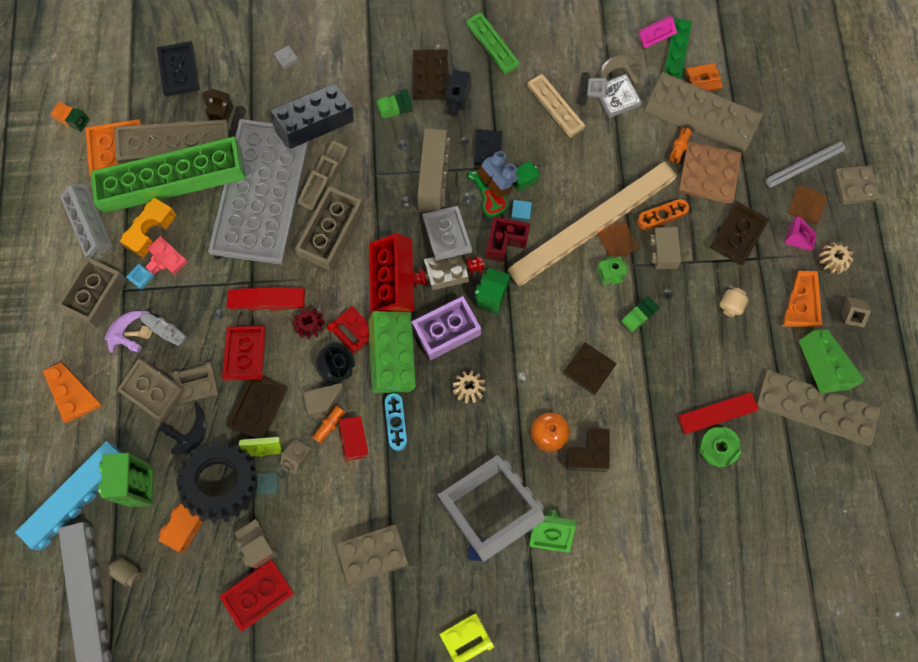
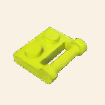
(462, 634)

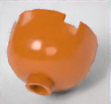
(550, 432)

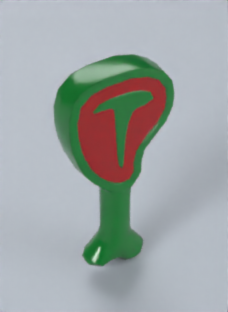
(492, 205)

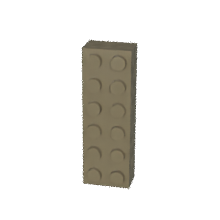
(703, 112)

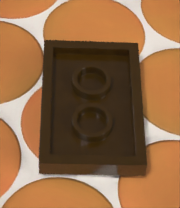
(430, 74)
(739, 233)
(257, 407)

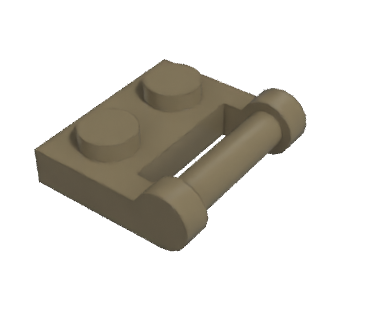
(197, 389)

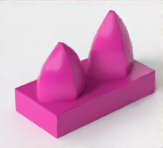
(657, 31)

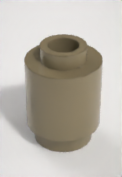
(124, 572)

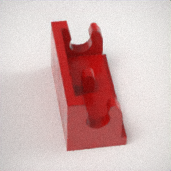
(353, 438)

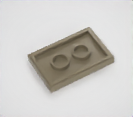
(150, 390)

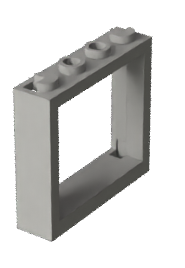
(510, 532)

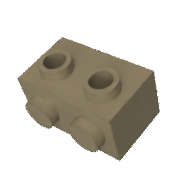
(665, 248)

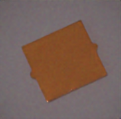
(807, 204)
(618, 240)

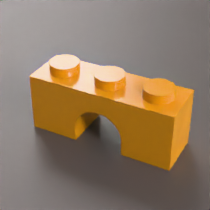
(154, 214)

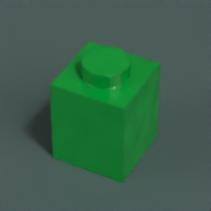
(527, 176)

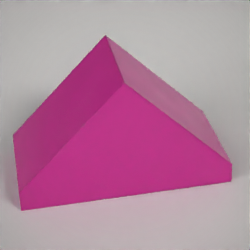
(800, 234)

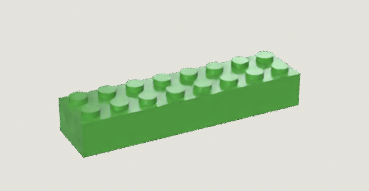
(168, 175)

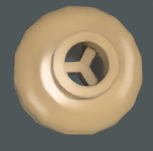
(734, 302)

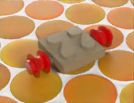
(447, 271)

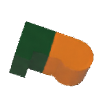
(70, 116)

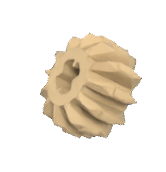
(836, 257)
(468, 380)

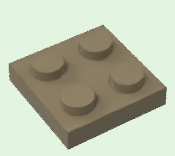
(856, 185)

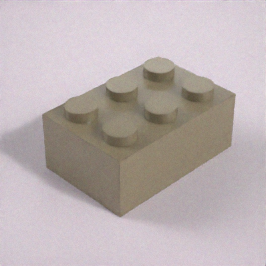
(91, 292)
(372, 555)

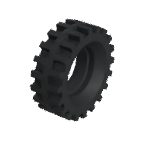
(222, 506)

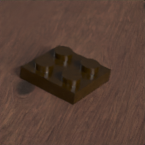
(589, 368)

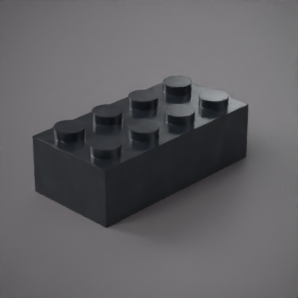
(312, 116)

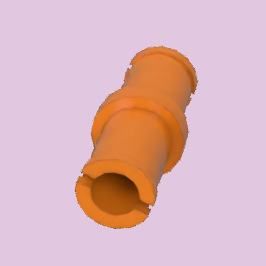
(680, 145)
(328, 424)

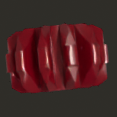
(309, 329)

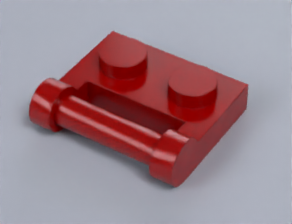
(355, 325)

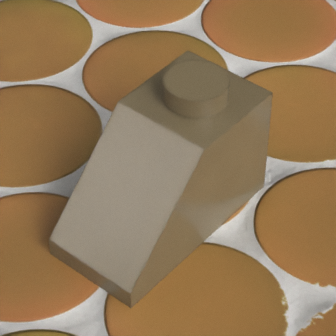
(322, 400)

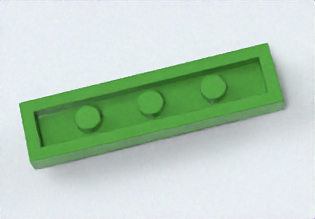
(492, 43)

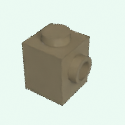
(855, 312)

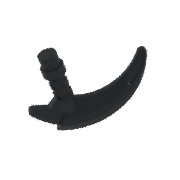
(193, 438)

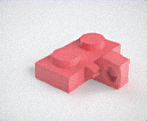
(164, 257)

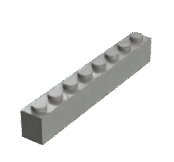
(84, 593)

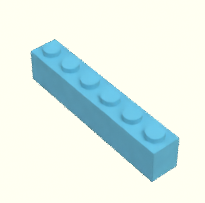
(65, 502)

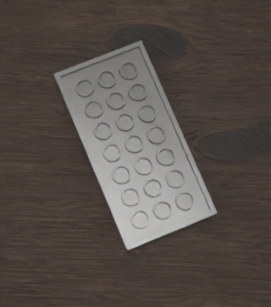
(259, 211)

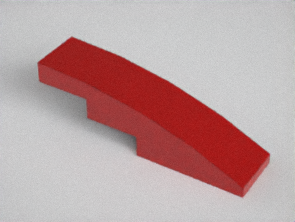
(266, 298)

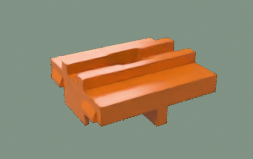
(708, 71)

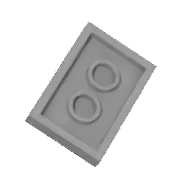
(446, 233)

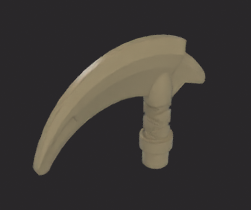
(620, 62)

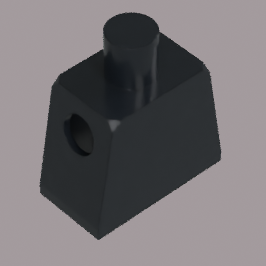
(458, 91)

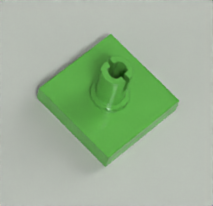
(553, 533)

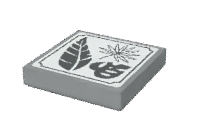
(620, 96)

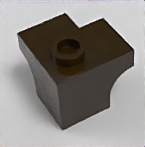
(218, 105)

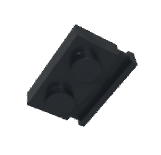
(486, 145)

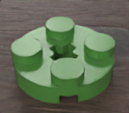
(731, 445)

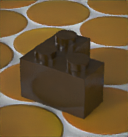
(595, 455)

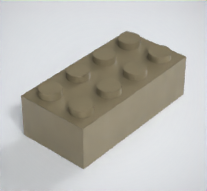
(433, 170)
(329, 229)

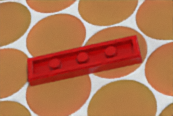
(718, 413)

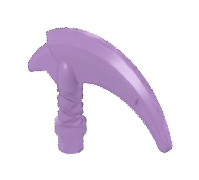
(115, 332)

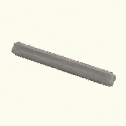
(805, 164)

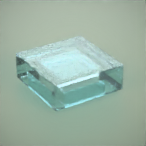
(268, 483)

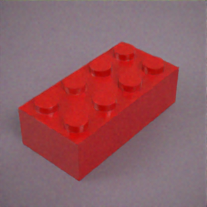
(391, 274)

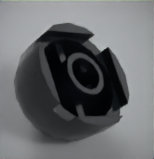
(334, 362)

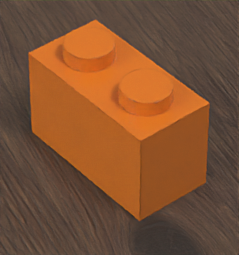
(180, 529)

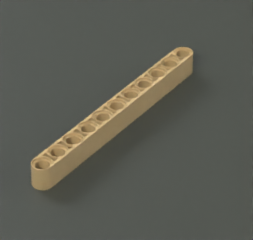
(591, 224)

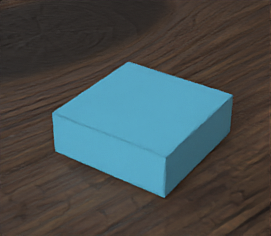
(521, 210)
(140, 276)

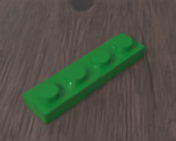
(678, 48)

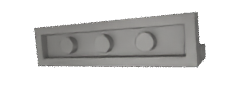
(88, 217)

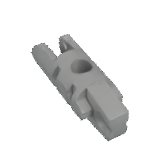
(164, 329)

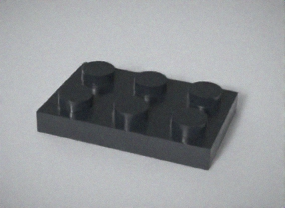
(178, 68)

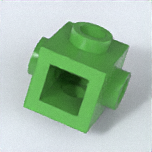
(612, 270)

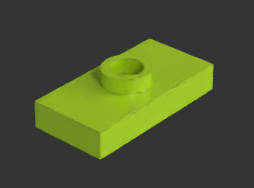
(261, 446)

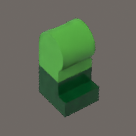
(395, 104)
(640, 314)

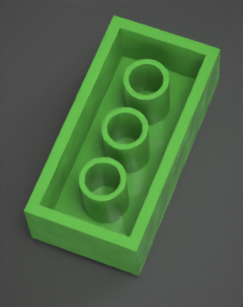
(391, 352)
(126, 480)

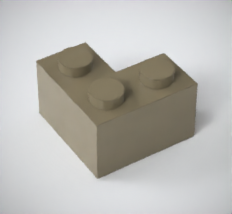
(255, 545)

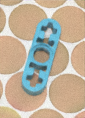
(399, 407)

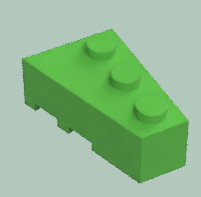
(829, 363)

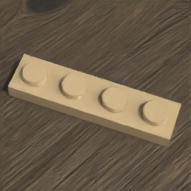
(556, 105)

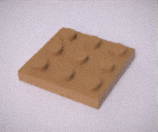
(710, 172)

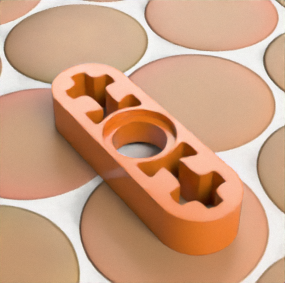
(668, 208)

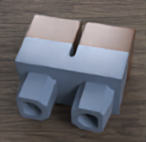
(498, 174)

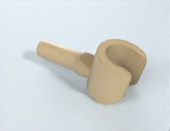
(144, 333)

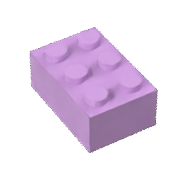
(446, 328)

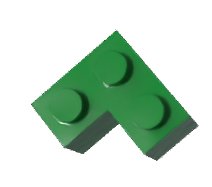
(491, 291)

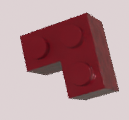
(503, 234)

